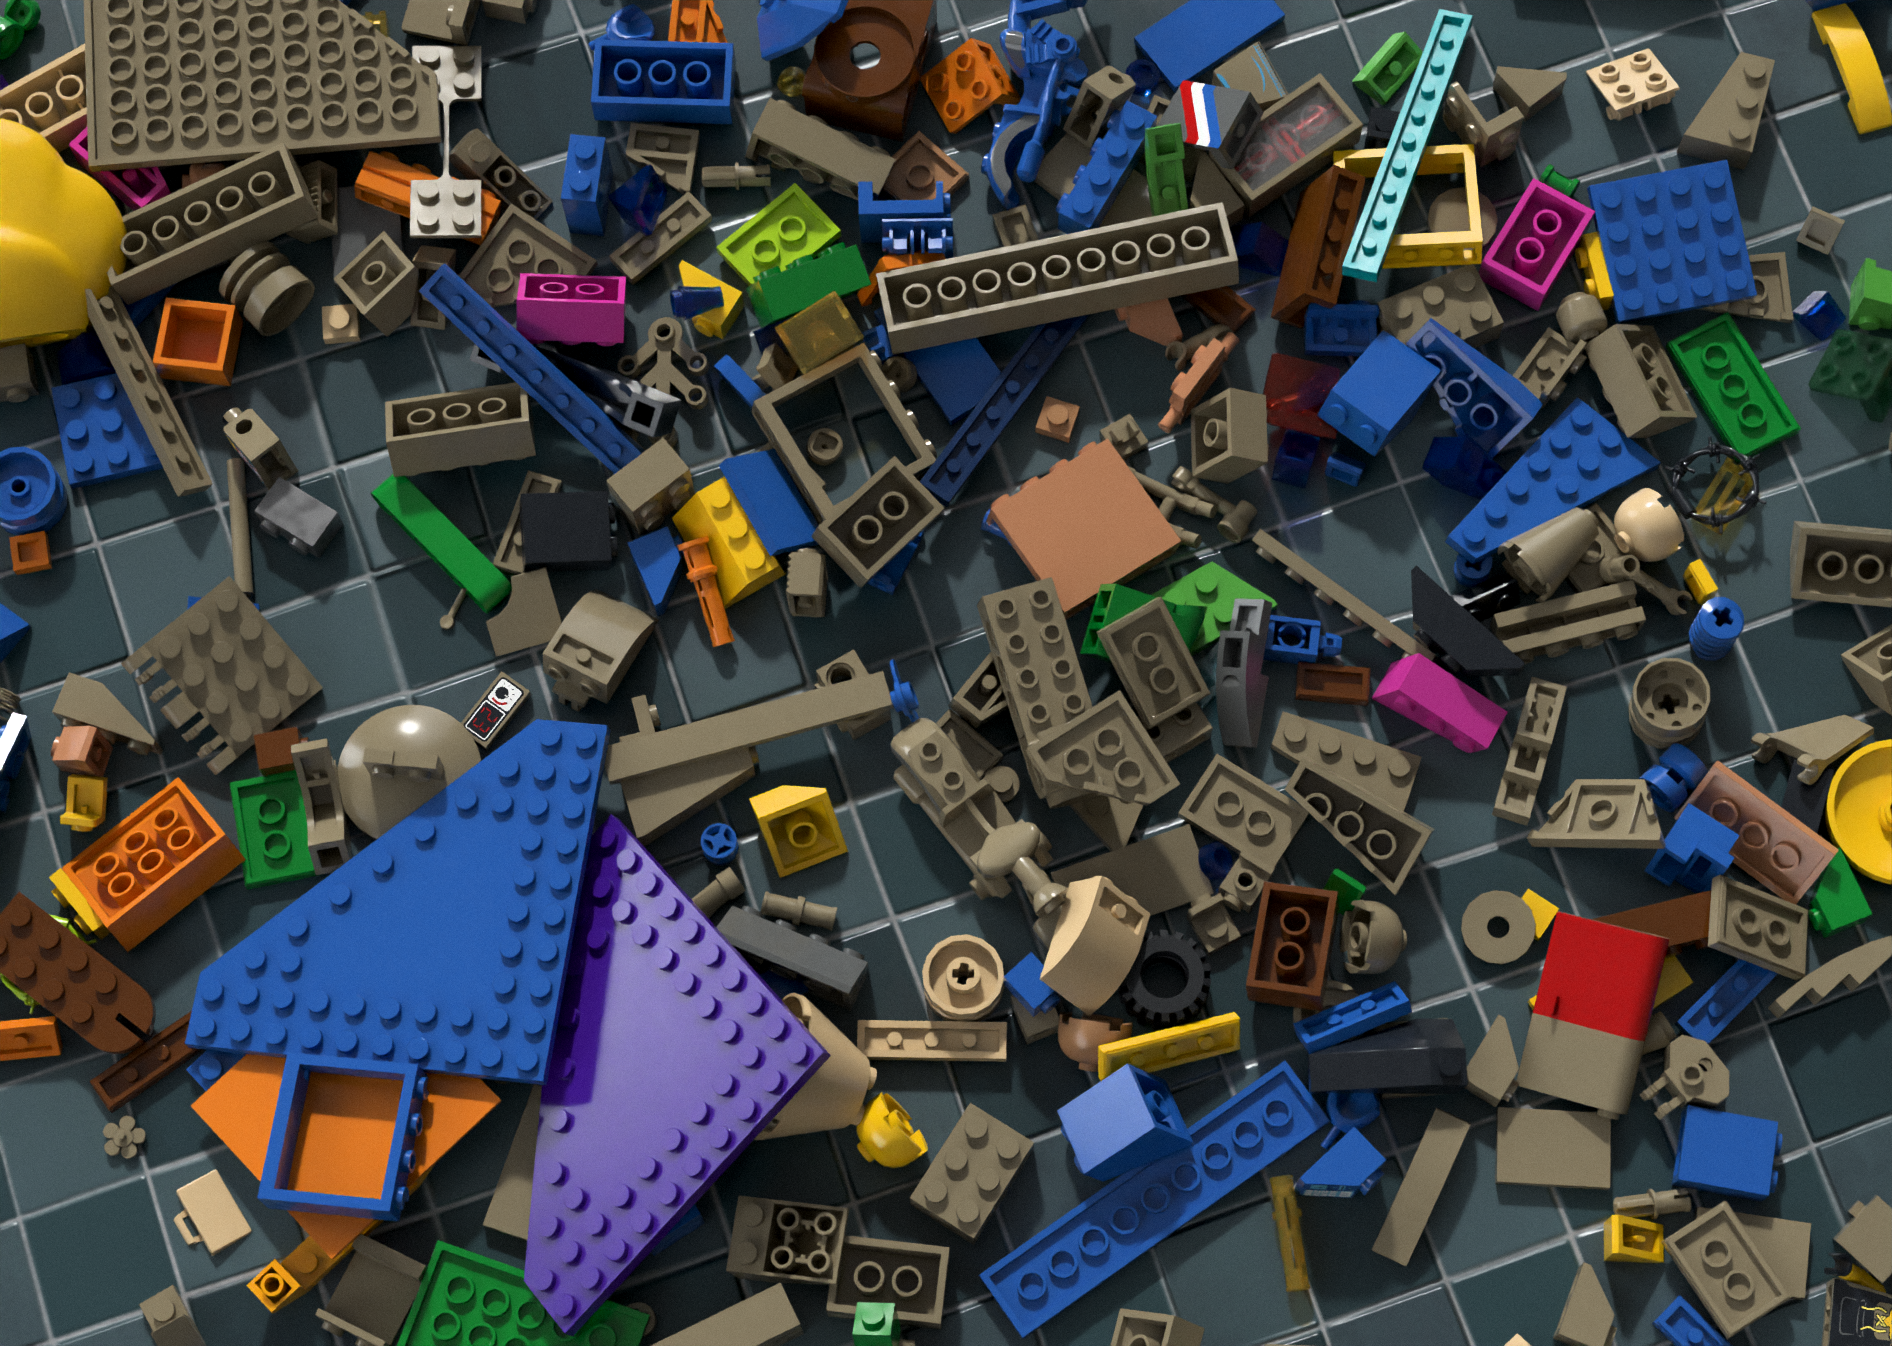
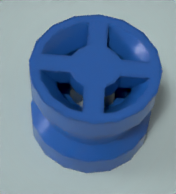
(1471, 574)
(720, 836)

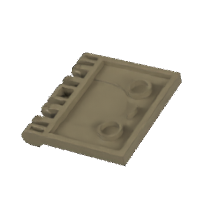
(228, 671)

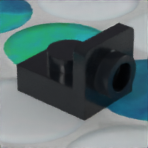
(1380, 128)

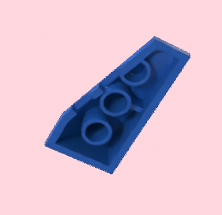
(1477, 393)

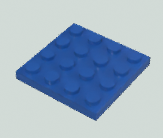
(1672, 241)

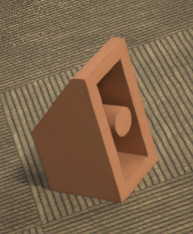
(1152, 320)
(81, 751)

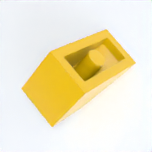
(718, 320)

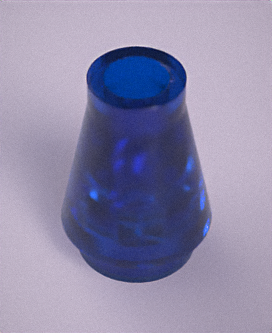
(695, 300)

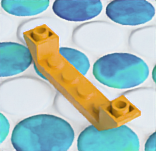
(302, 1269)

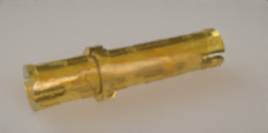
(1284, 1189)

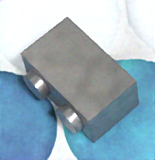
(298, 518)

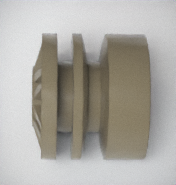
(266, 288)
(1680, 688)

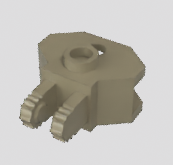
(1687, 1080)

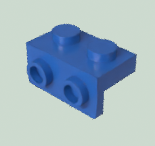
(1340, 330)

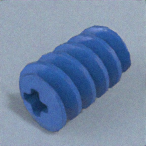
(1716, 628)

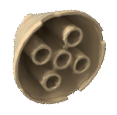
(837, 1088)

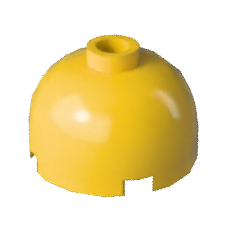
(888, 1134)

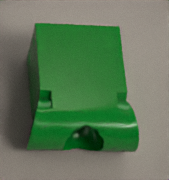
(1117, 601)

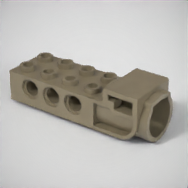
(1036, 671)

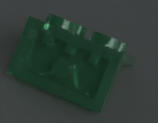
(1857, 369)

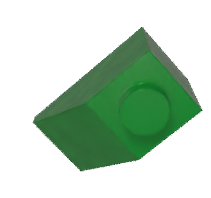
(1837, 899)

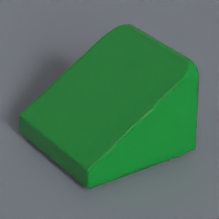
(1347, 888)

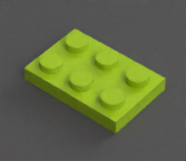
(778, 235)

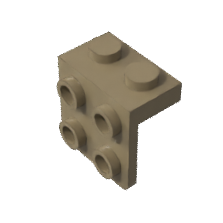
(1490, 139)

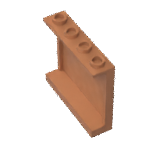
(1085, 526)

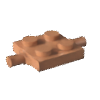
(1191, 387)

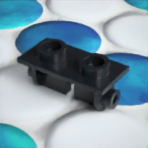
(1495, 596)

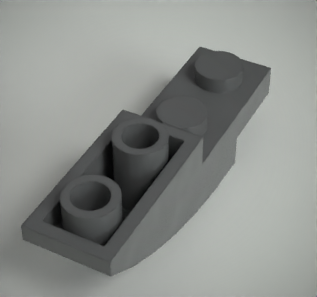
(1238, 673)

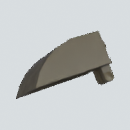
(595, 648)

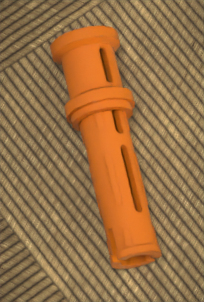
(703, 574)

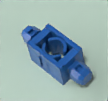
(1329, 644)

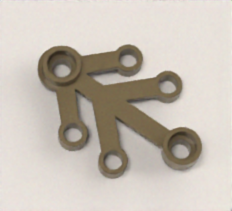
(664, 373)

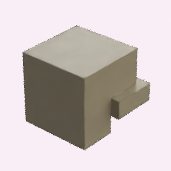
(1869, 1237)

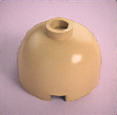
(1647, 527)

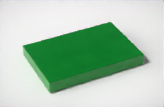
(272, 829)

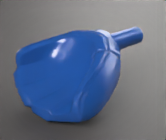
(628, 24)
(1349, 1111)

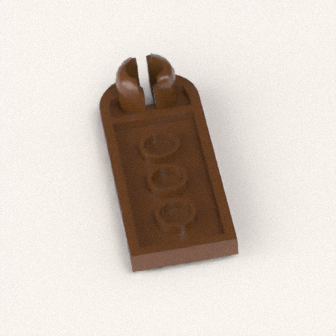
(72, 978)

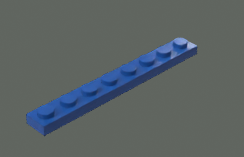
(530, 369)

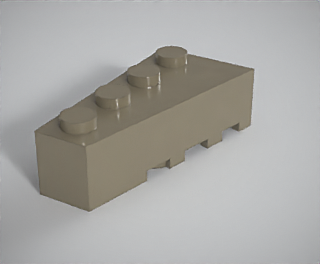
(817, 150)

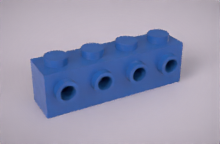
(1107, 171)

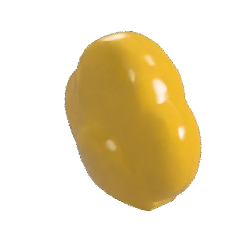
(54, 241)

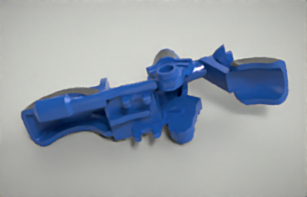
(1045, 64)

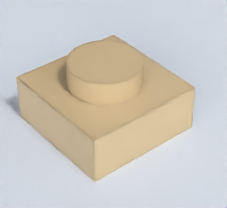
(340, 324)

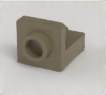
(1212, 923)

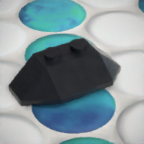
(1456, 633)

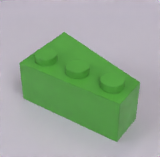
(1871, 297)

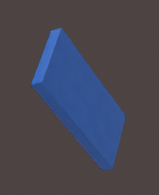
(1204, 35)
(952, 373)

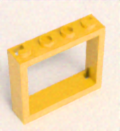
(1429, 248)

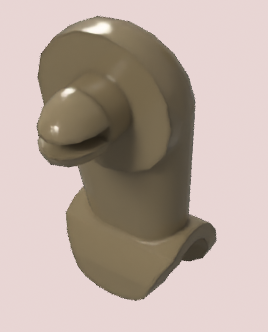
(1187, 349)

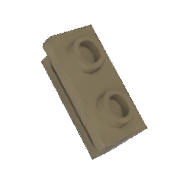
(1549, 365)

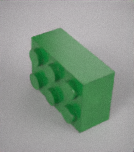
(805, 281)

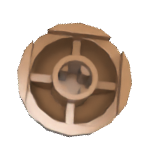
(1082, 1036)

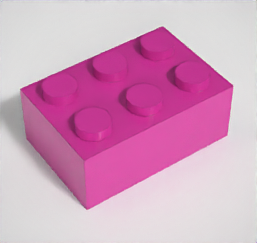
(1535, 244)
(571, 308)

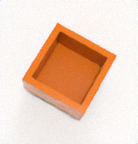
(198, 341)

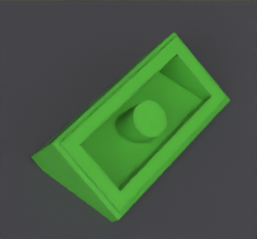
(1389, 68)

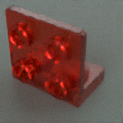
(1296, 393)

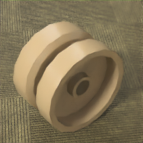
(958, 958)

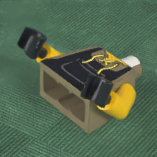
(1855, 1307)

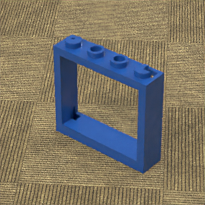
(286, 1125)

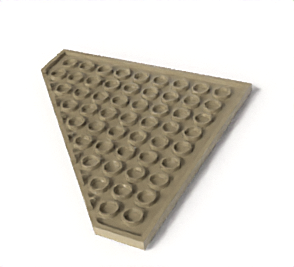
(243, 76)

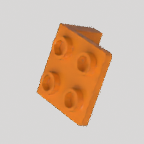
(968, 84)

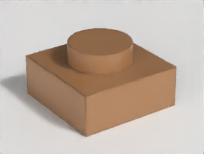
(1057, 419)

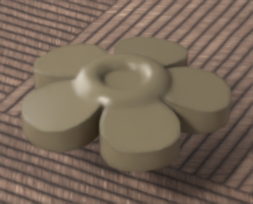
(123, 1137)

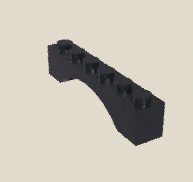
(617, 395)

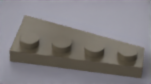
(1367, 763)

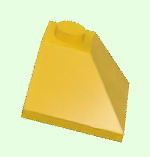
(798, 827)

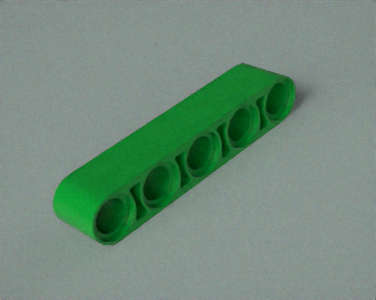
(442, 541)

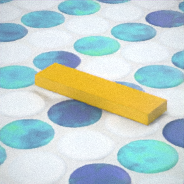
(1172, 1045)

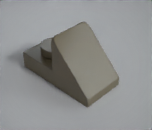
(171, 1320)

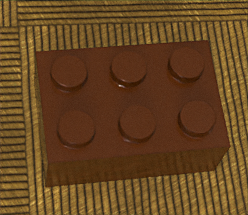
(1292, 946)

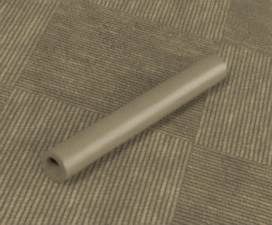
(239, 525)

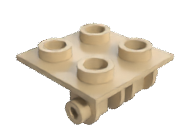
(1633, 83)

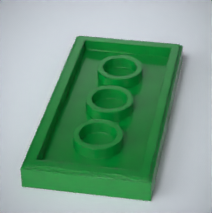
(1732, 387)

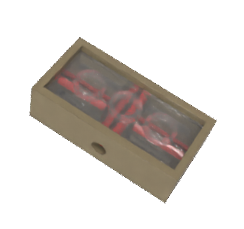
(1292, 143)

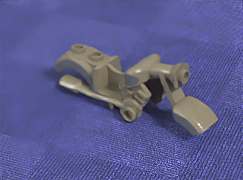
(977, 822)

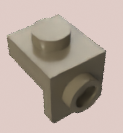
(646, 717)

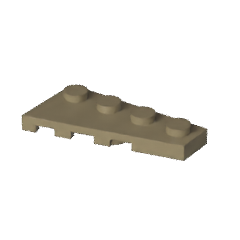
(1772, 289)

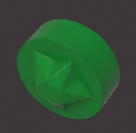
(23, 12)

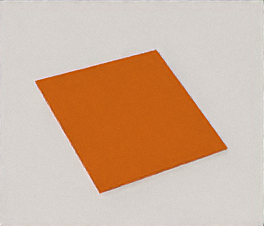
(341, 1133)

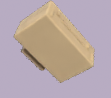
(212, 1213)

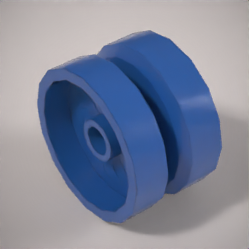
(30, 492)

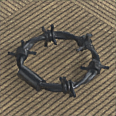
(1714, 449)

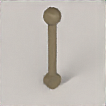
(447, 621)

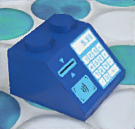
(1344, 1170)

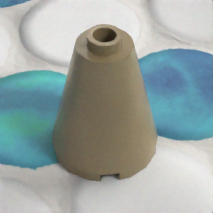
(1549, 551)

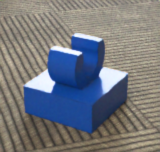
(878, 341)

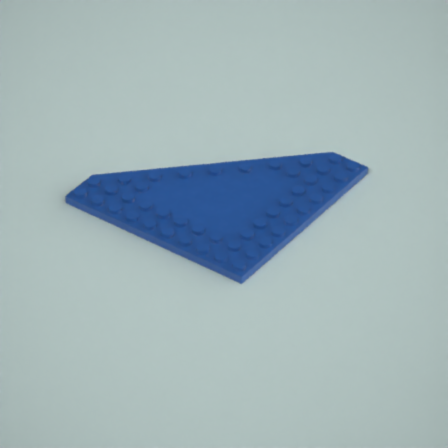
(437, 935)

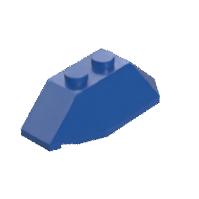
(793, 23)

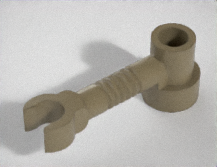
(1236, 518)
(1623, 568)

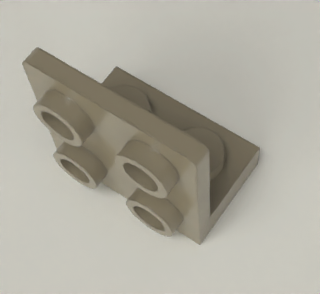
(441, 19)

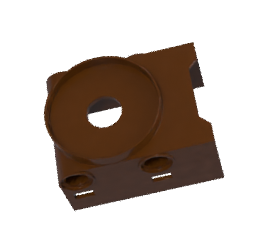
(878, 97)

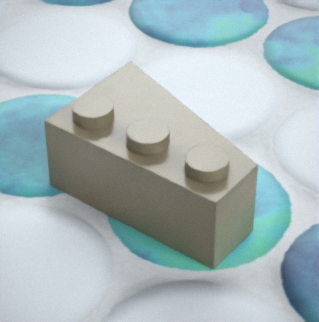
(1731, 115)

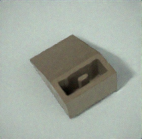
(787, 1241)

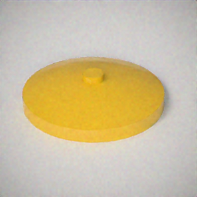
(1861, 810)

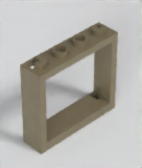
(791, 456)

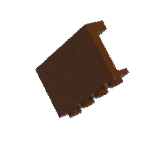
(1318, 244)

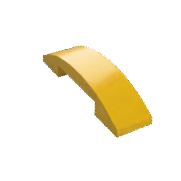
(1857, 67)

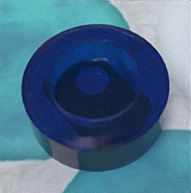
(1145, 76)
(1215, 860)

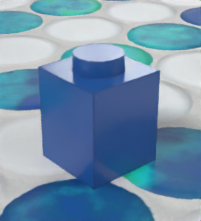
(1027, 987)

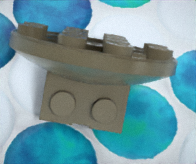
(400, 764)

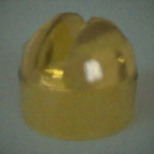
(785, 80)

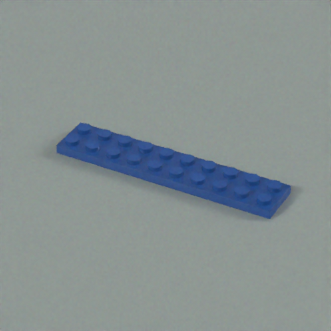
(1153, 1200)

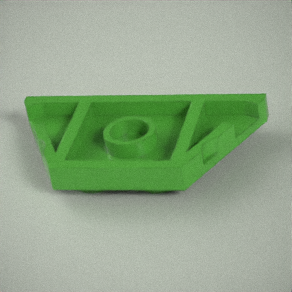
(1215, 589)

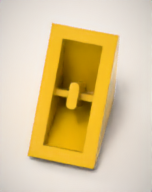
(1632, 1240)

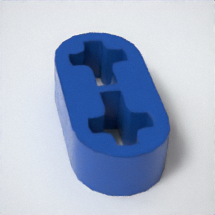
(738, 380)

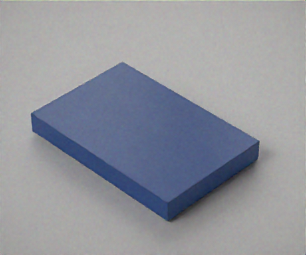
(771, 501)

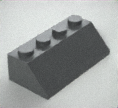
(779, 948)

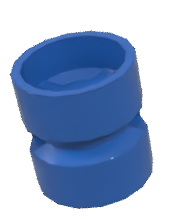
(1676, 774)

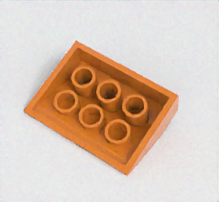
(153, 864)

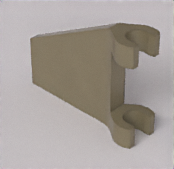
(1813, 744)

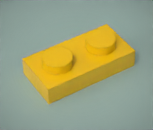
(1591, 258)
(69, 894)

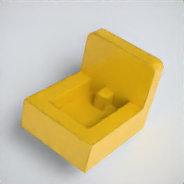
(85, 802)

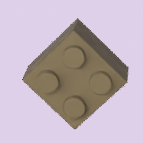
(1229, 436)
(651, 487)

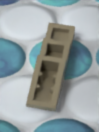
(1529, 751)
(1849, 968)
(1421, 1186)

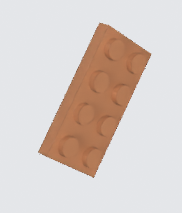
(1771, 841)

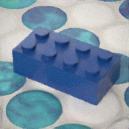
(663, 81)

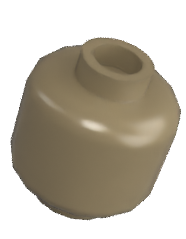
(1581, 317)

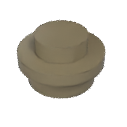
(1004, 782)

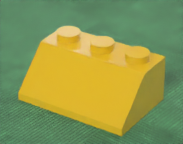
(732, 543)

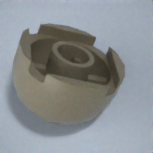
(1371, 937)

